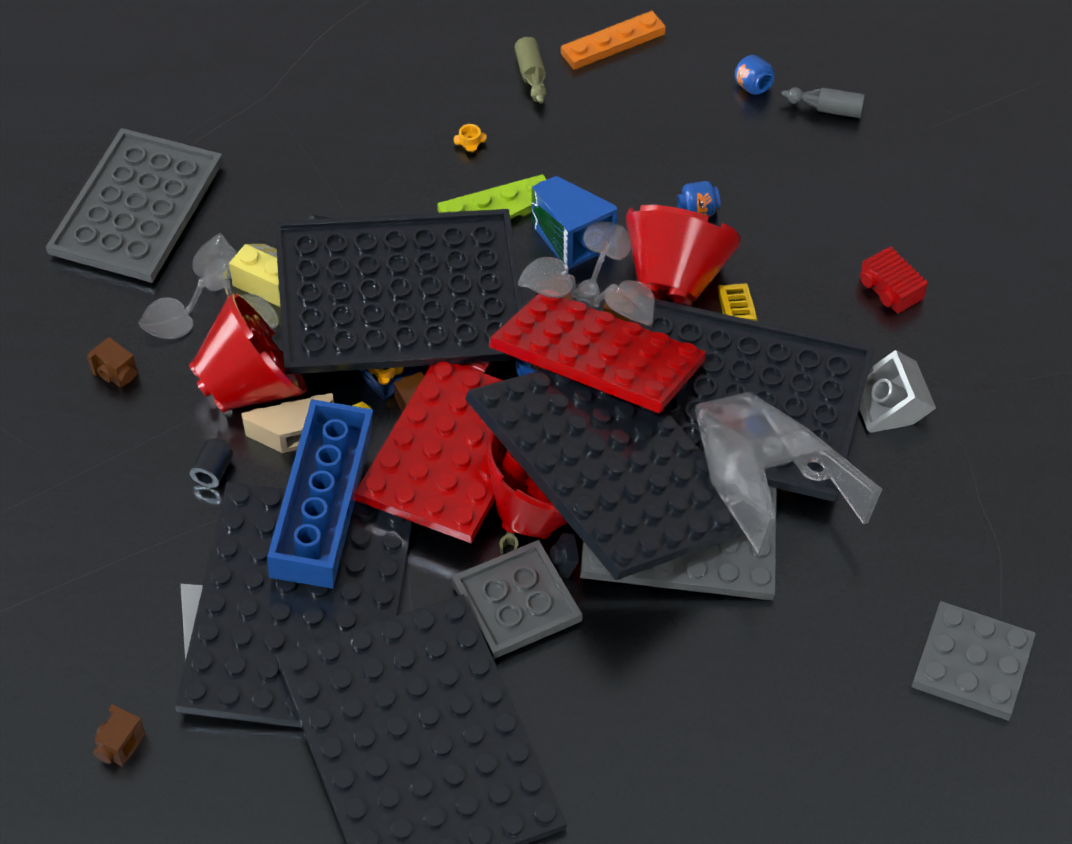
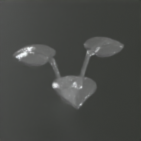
(630, 299)
(167, 316)

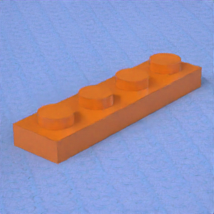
(612, 40)

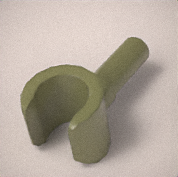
(508, 539)

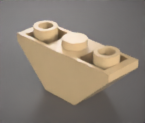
(280, 424)

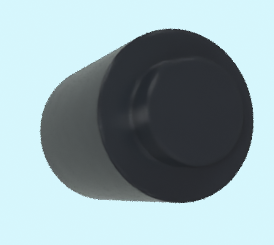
(211, 462)

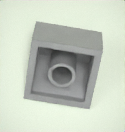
(895, 394)

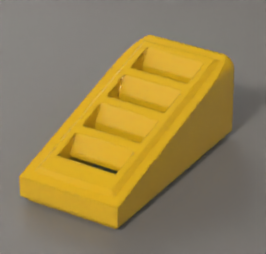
(747, 301)

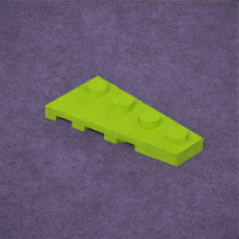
(511, 196)

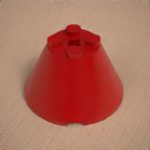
(678, 250)
(242, 361)
(517, 497)

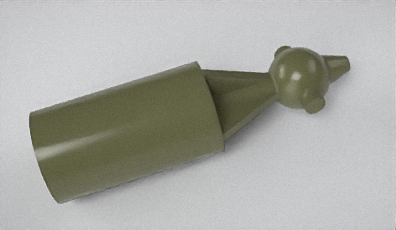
(531, 66)

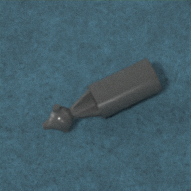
(829, 100)

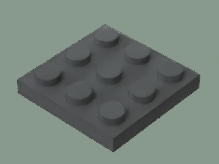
(517, 598)
(974, 660)

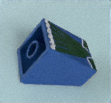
(563, 214)

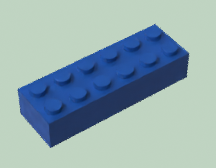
(320, 494)

